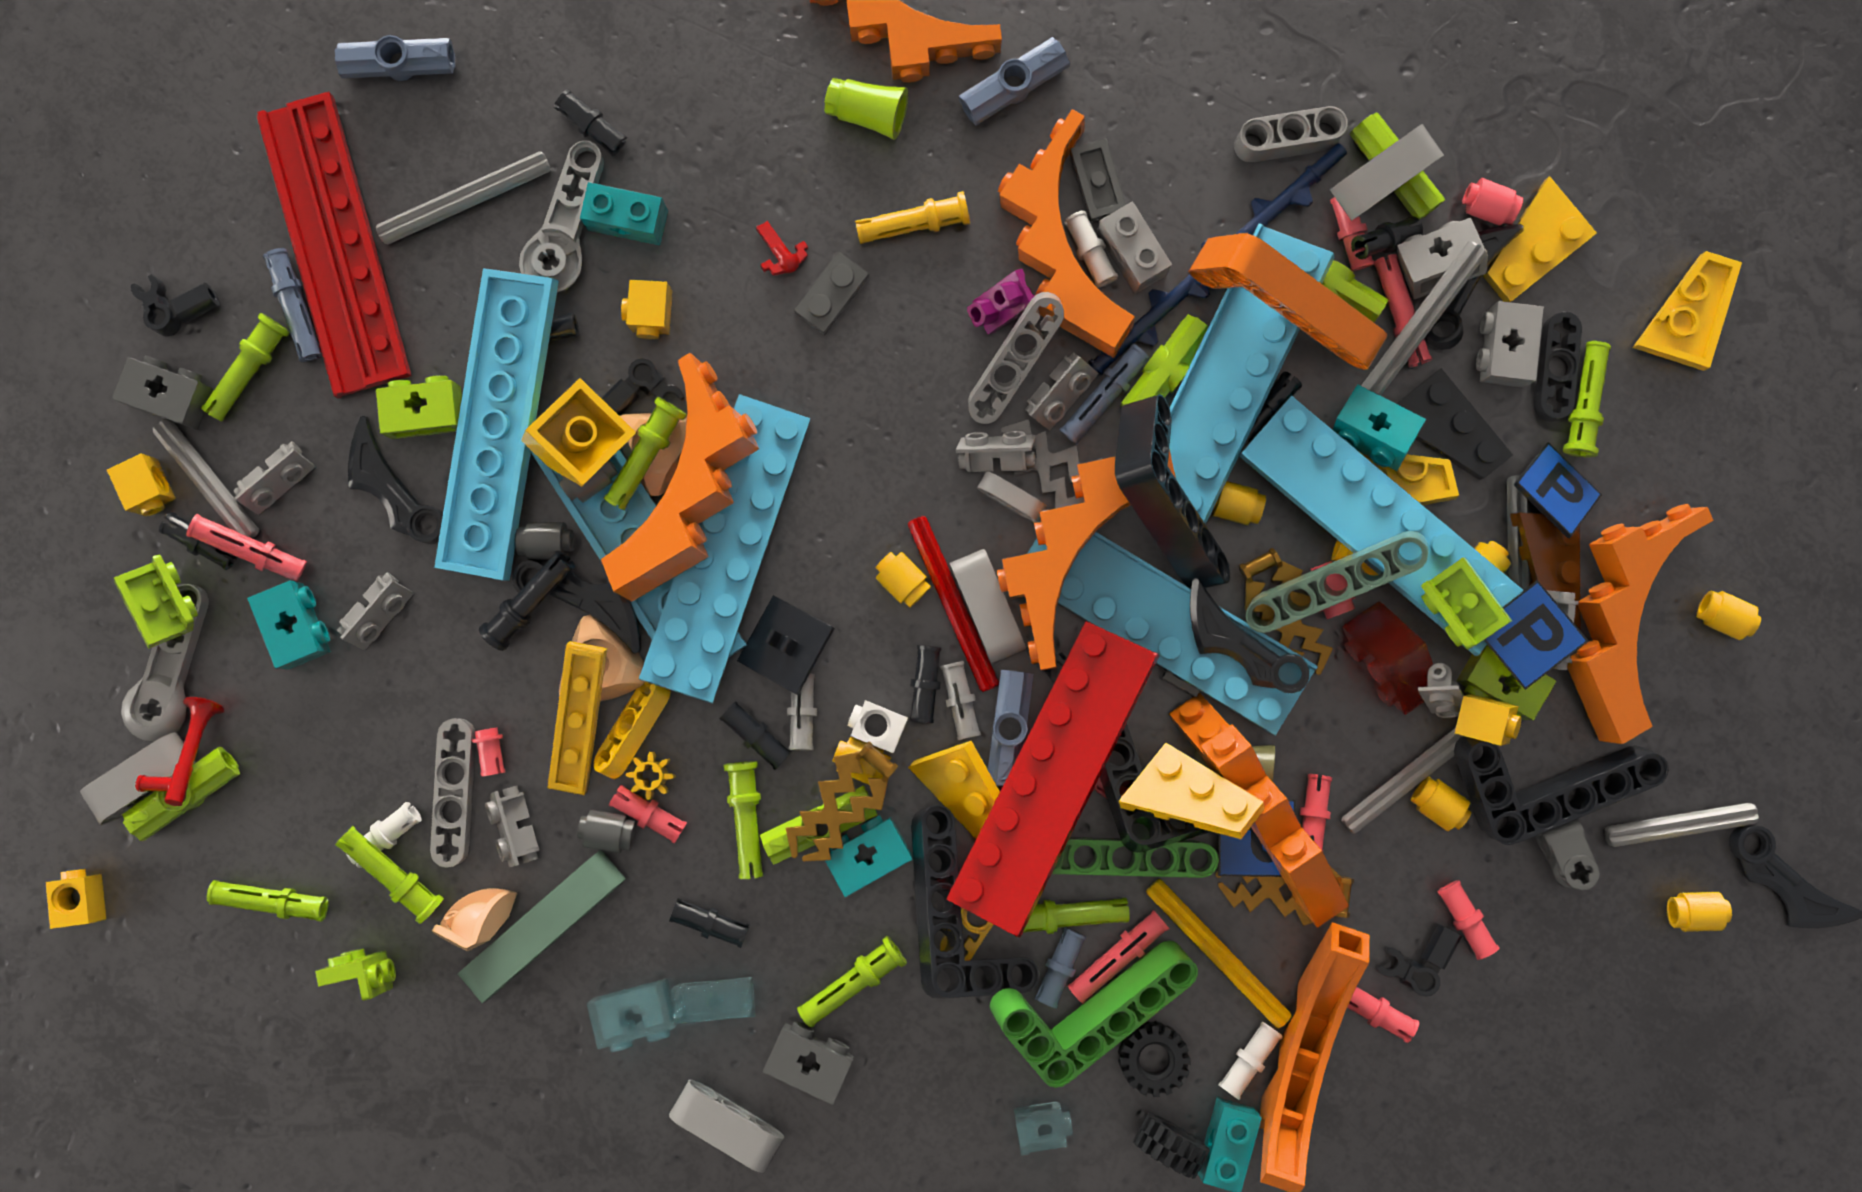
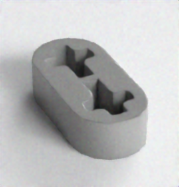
(1011, 497)

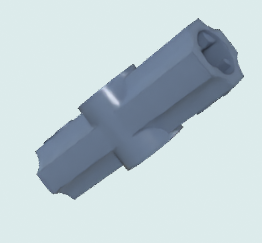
(373, 58)
(1034, 70)
(1012, 702)

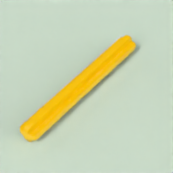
(1218, 953)

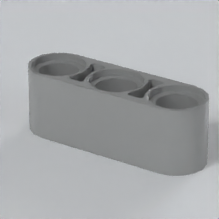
(1303, 122)
(1386, 172)
(987, 606)
(116, 790)
(726, 1126)

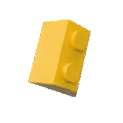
(577, 434)

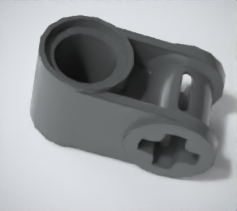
(1564, 849)

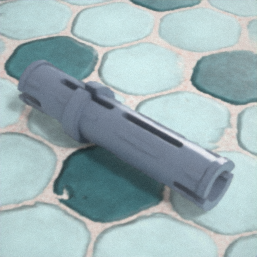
(290, 297)
(1105, 393)

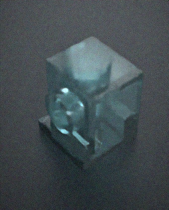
(1031, 1117)

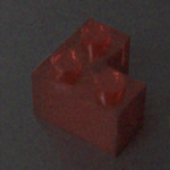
(1392, 655)

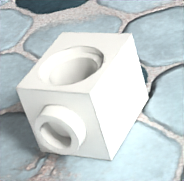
(895, 726)

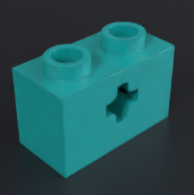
(624, 213)
(1378, 427)
(274, 614)
(890, 854)
(1231, 1144)

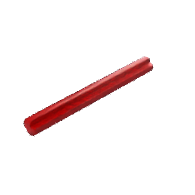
(953, 603)

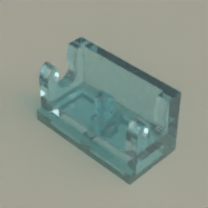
(713, 1000)

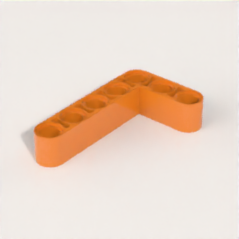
(1291, 292)

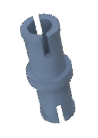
(1060, 967)

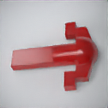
(787, 262)

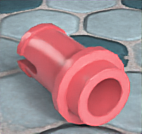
(489, 751)

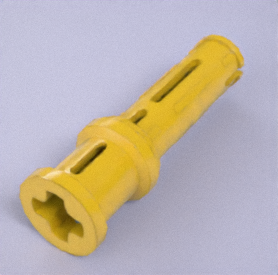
(930, 215)

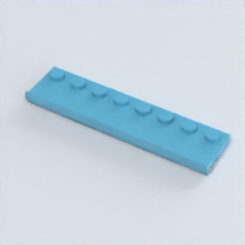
(1233, 378)
(1361, 502)
(1153, 611)

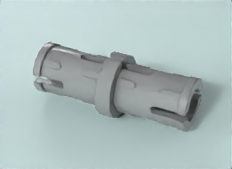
(960, 700)
(802, 717)

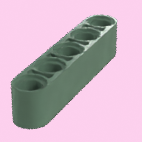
(1349, 567)
(541, 926)

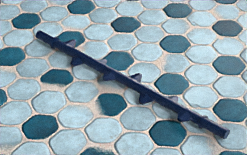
(1264, 212)

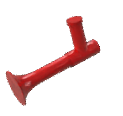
(176, 786)

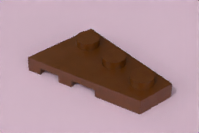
(1550, 555)

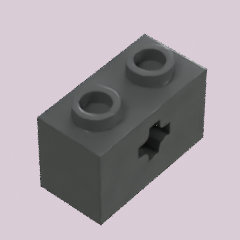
(142, 386)
(788, 1061)

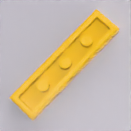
(577, 717)

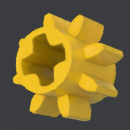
(643, 783)

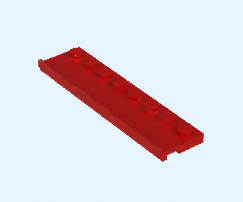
(333, 245)
(1052, 778)

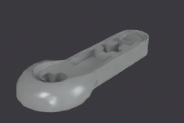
(562, 223)
(164, 681)

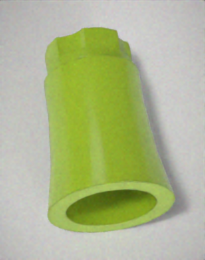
(868, 105)

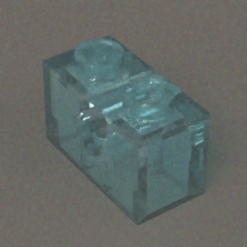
(610, 1012)

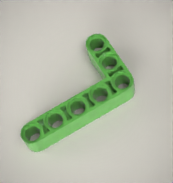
(1140, 862)
(1101, 1021)

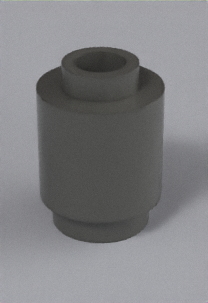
(595, 484)
(542, 539)
(607, 831)

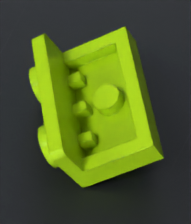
(156, 602)
(1464, 604)
(373, 972)

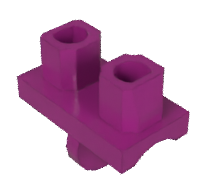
(1001, 303)

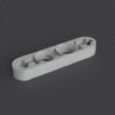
(1011, 356)
(445, 791)

